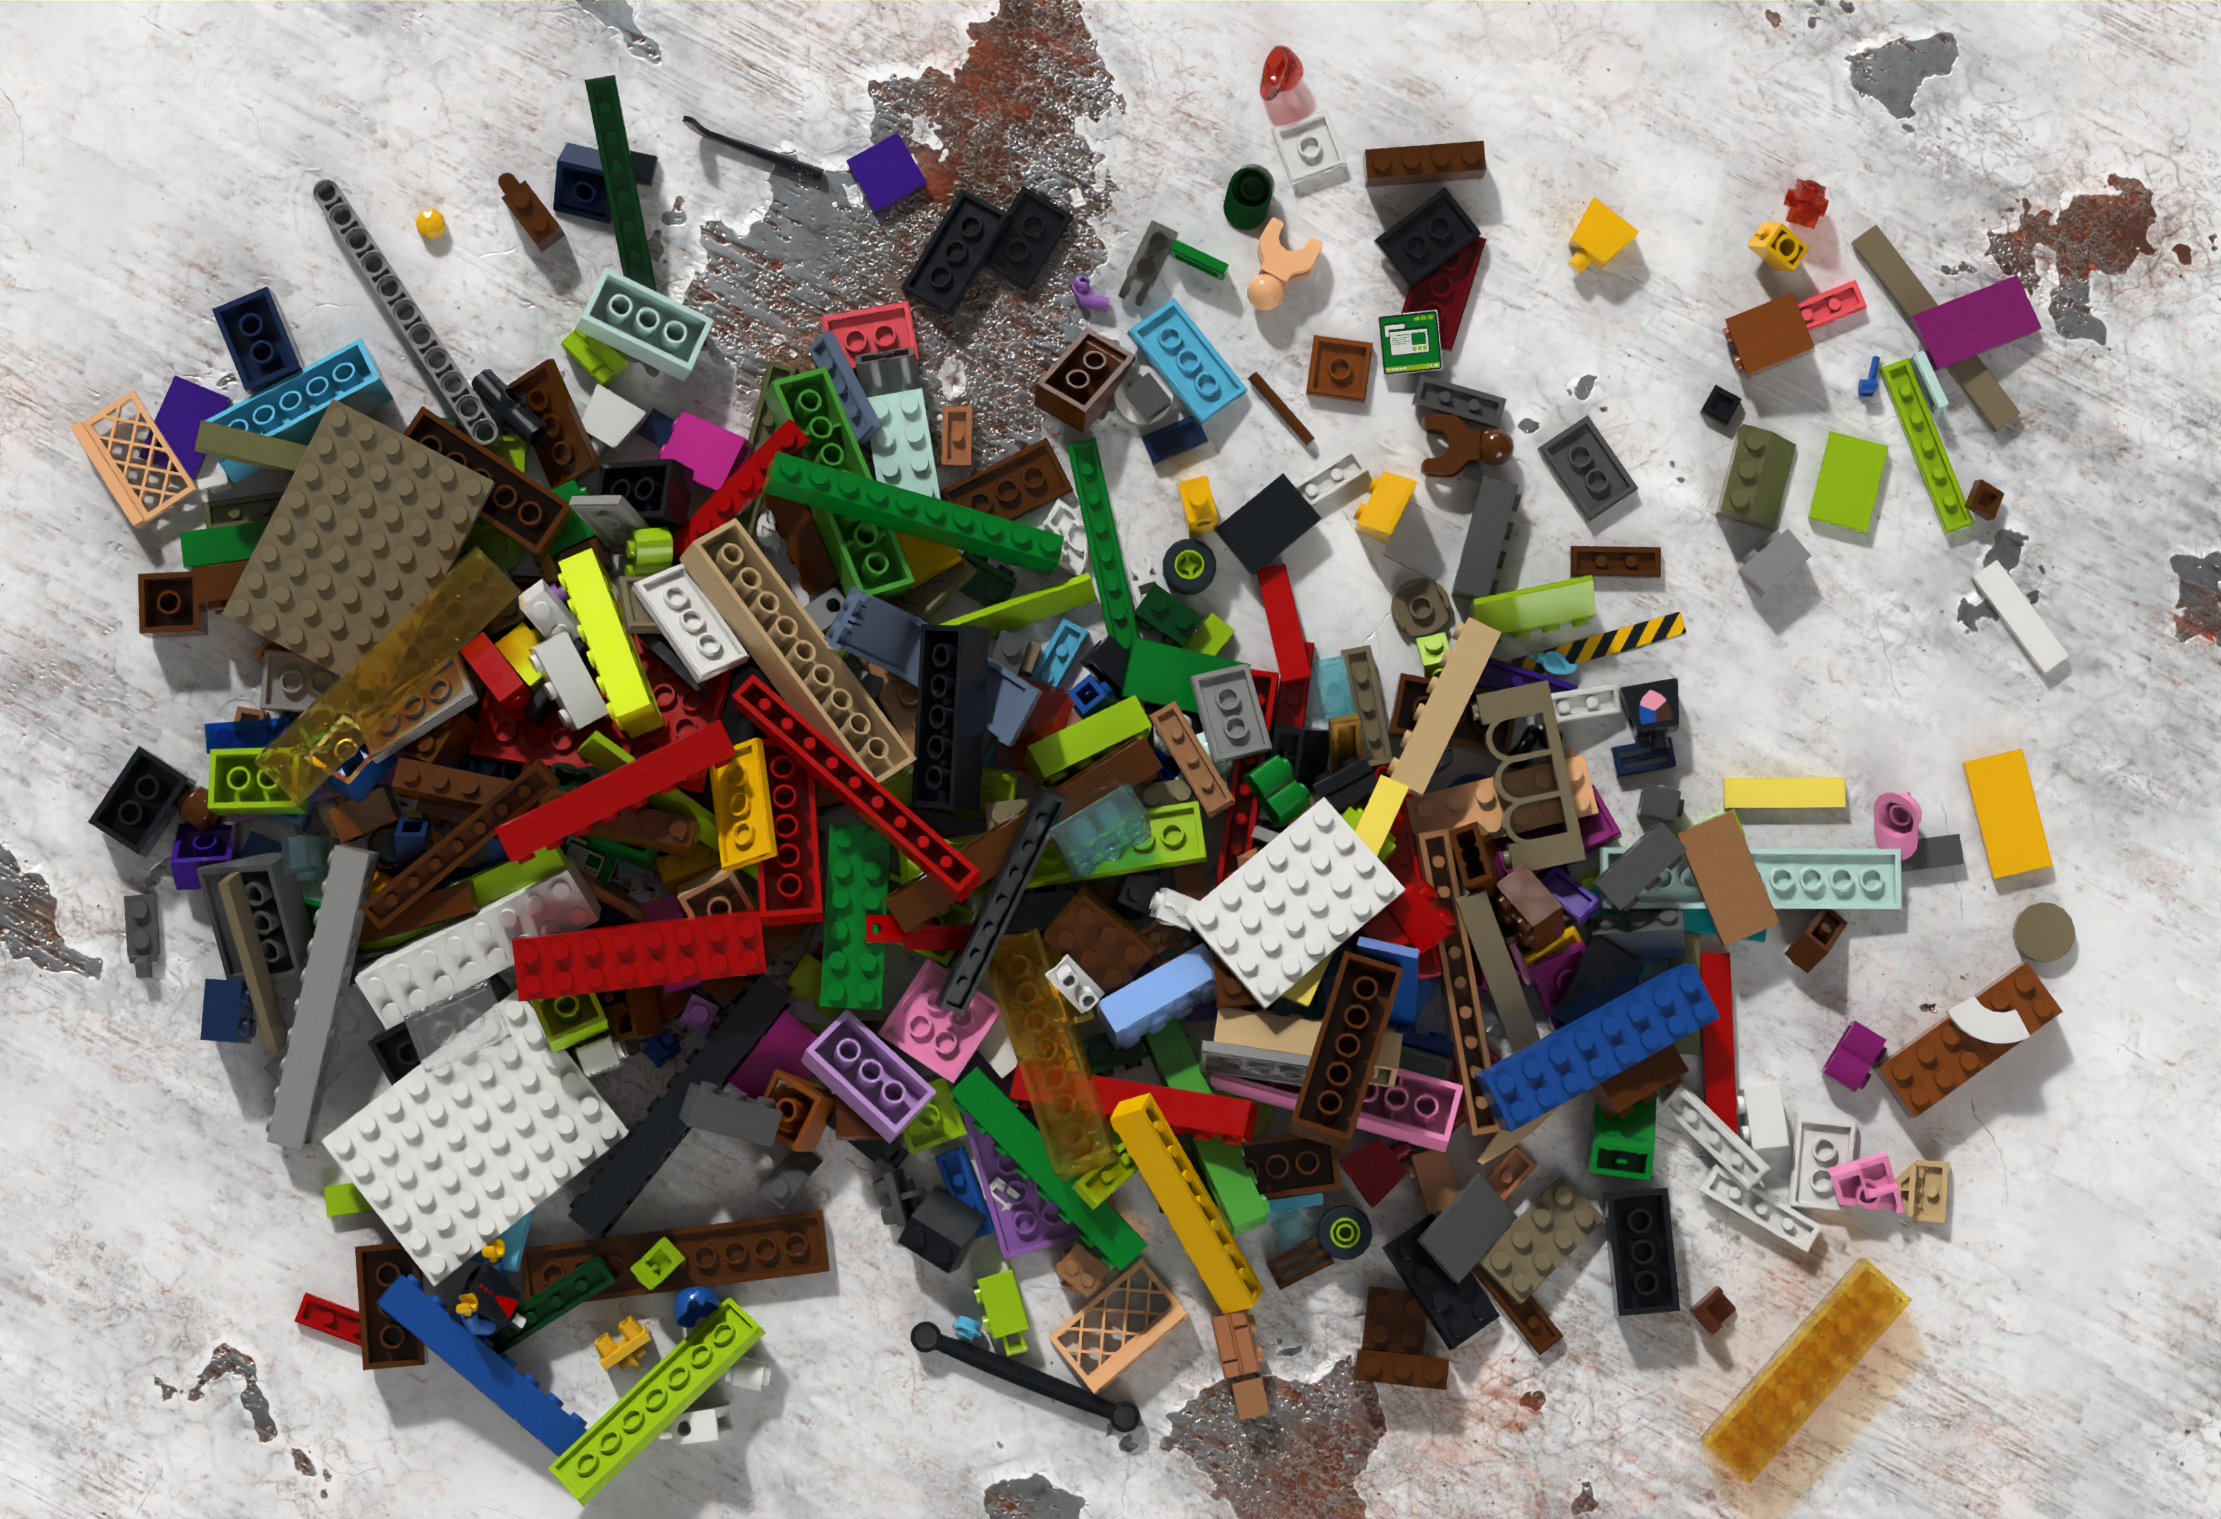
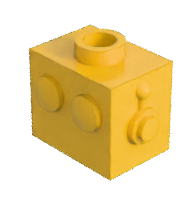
(1778, 246)

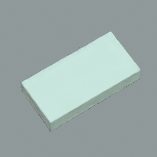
(1928, 382)

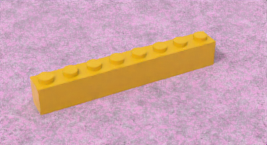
(1186, 1203)

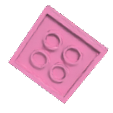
(936, 1035)

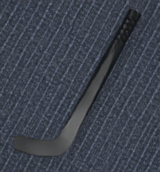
(767, 155)

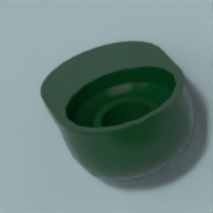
(1249, 197)

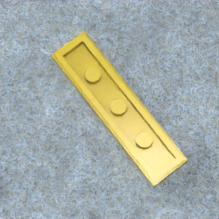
(1784, 793)

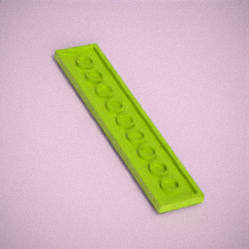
(1174, 841)

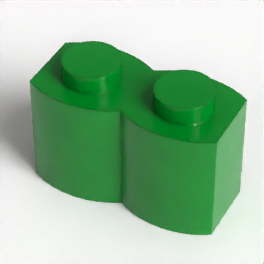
(1277, 790)

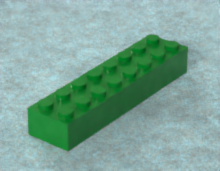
(1023, 1142)

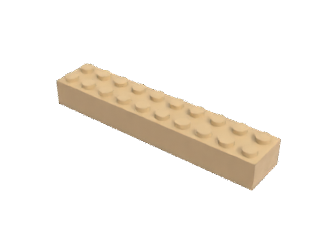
(793, 649)

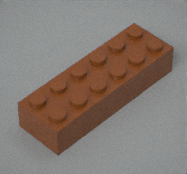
(1948, 1057)

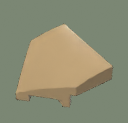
(1925, 1190)

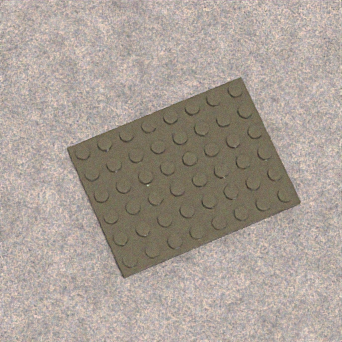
(355, 539)

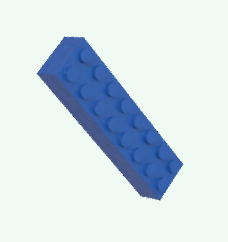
(1596, 1046)

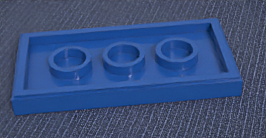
(1406, 1002)

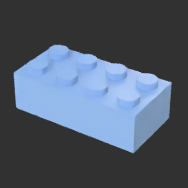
(1157, 998)

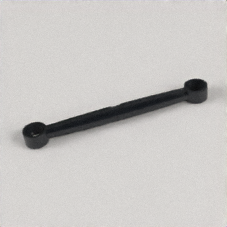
(1025, 1376)

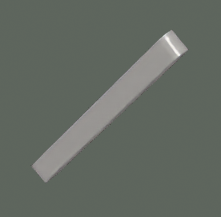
(397, 305)

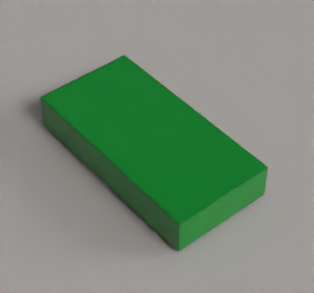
(1199, 260)

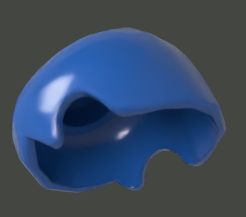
(694, 1303)

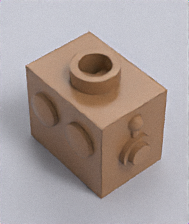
(1081, 1271)

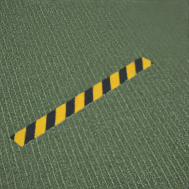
(1611, 642)

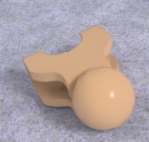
(1279, 267)

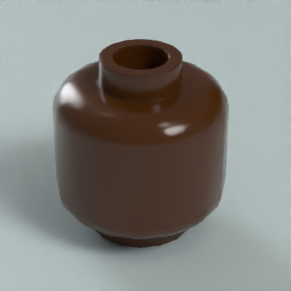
(194, 809)

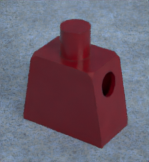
(1376, 1168)

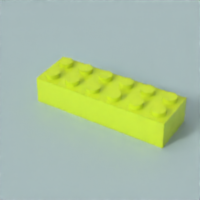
(610, 648)

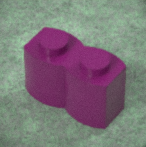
(1854, 1056)

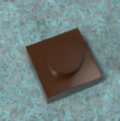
(1984, 500)

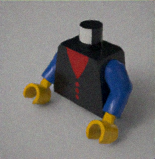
(488, 1297)

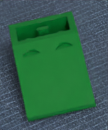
(1623, 1145)

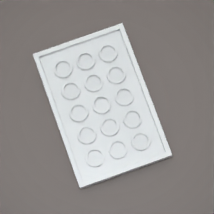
(1294, 903)

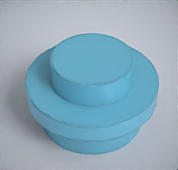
(967, 1328)

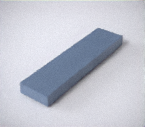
(856, 405)

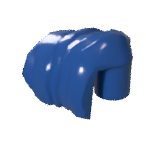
(662, 1048)

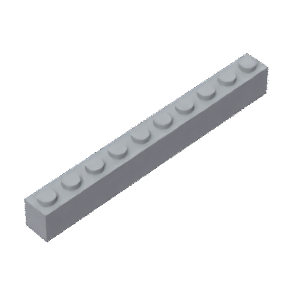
(321, 997)

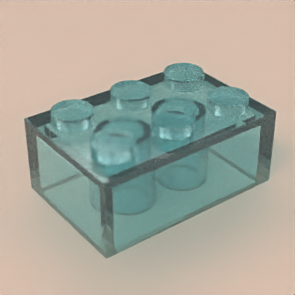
(1101, 831)

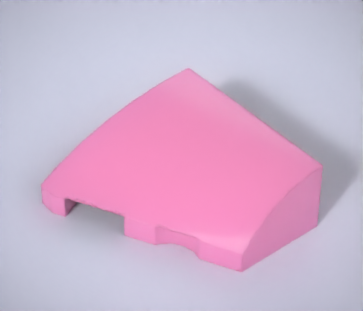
(1867, 1183)

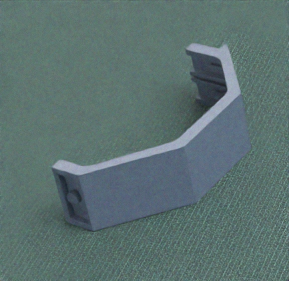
(892, 641)

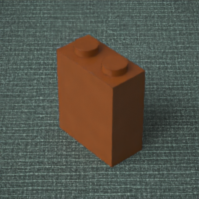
(1768, 335)

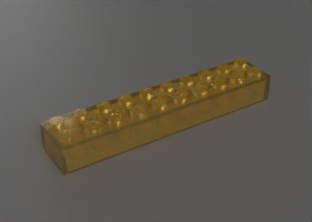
(387, 675)

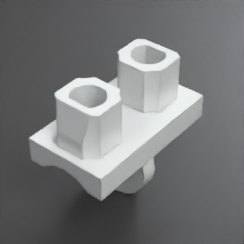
(1075, 984)

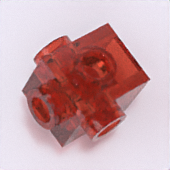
(1805, 203)

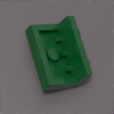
(1167, 617)

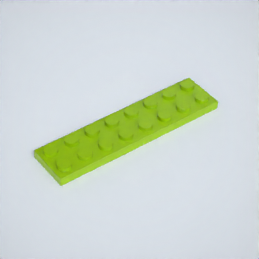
(656, 1401)

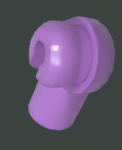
(1086, 297)

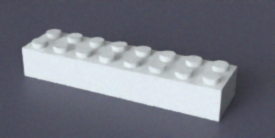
(474, 945)

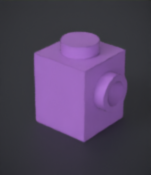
(701, 1013)

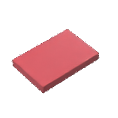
(872, 330)

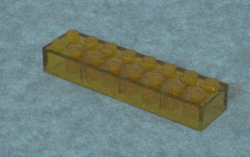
(1051, 1057)
(1805, 1370)

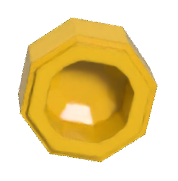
(430, 224)

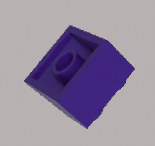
(202, 848)

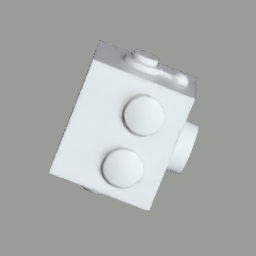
(1170, 908)

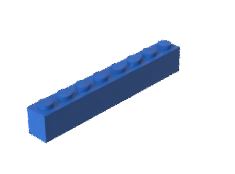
(482, 1366)

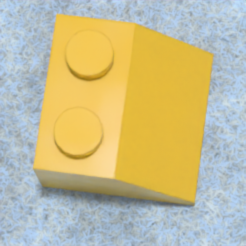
(1385, 506)

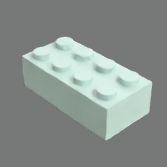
(644, 324)
(903, 444)

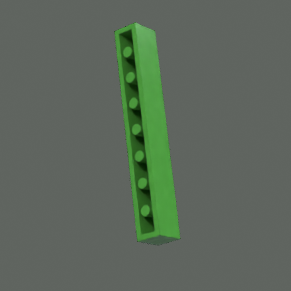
(1220, 1163)

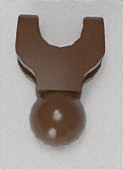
(1465, 446)

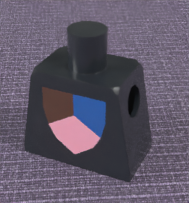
(1652, 710)

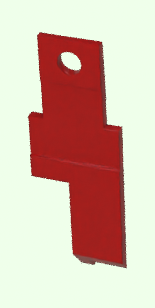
(927, 938)

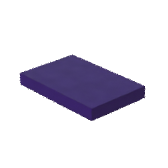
(180, 422)

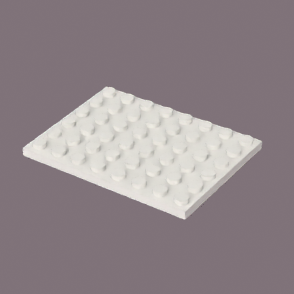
(475, 1143)

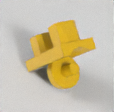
(634, 1337)

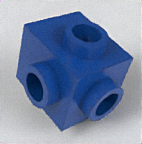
(1091, 696)

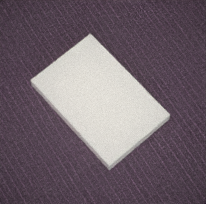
(1815, 1147)

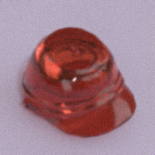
(1280, 72)

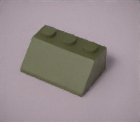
(1756, 477)

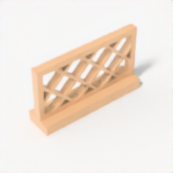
(116, 478)
(1135, 1347)

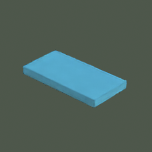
(1187, 361)

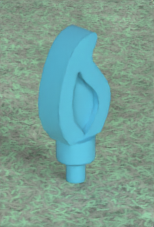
(1553, 662)

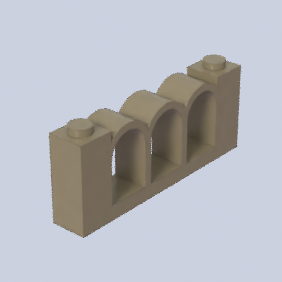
(1516, 703)

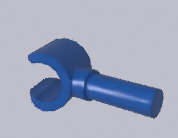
(1868, 386)

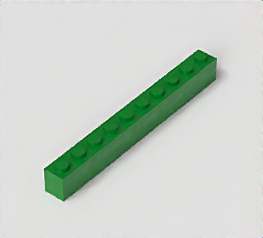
(913, 513)

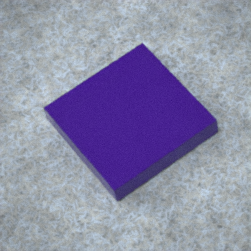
(886, 172)

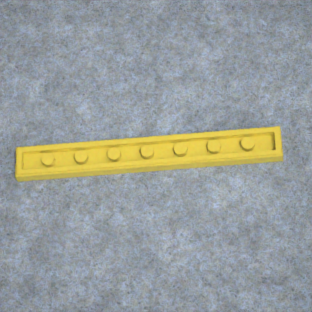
(1373, 830)

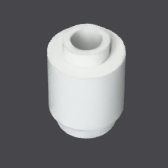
(749, 1374)

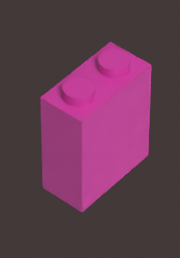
(706, 449)

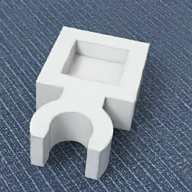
(1145, 580)

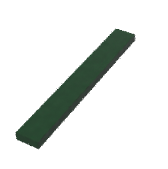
(620, 180)

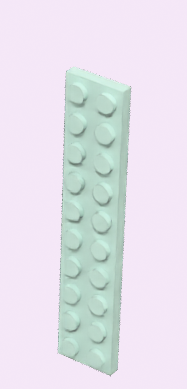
(1792, 879)

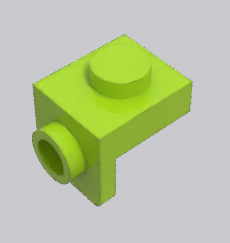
(1431, 651)
(657, 1264)

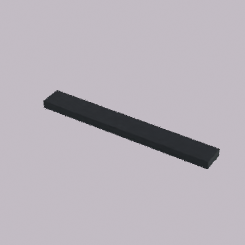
(1001, 900)

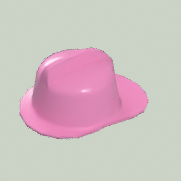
(1897, 822)

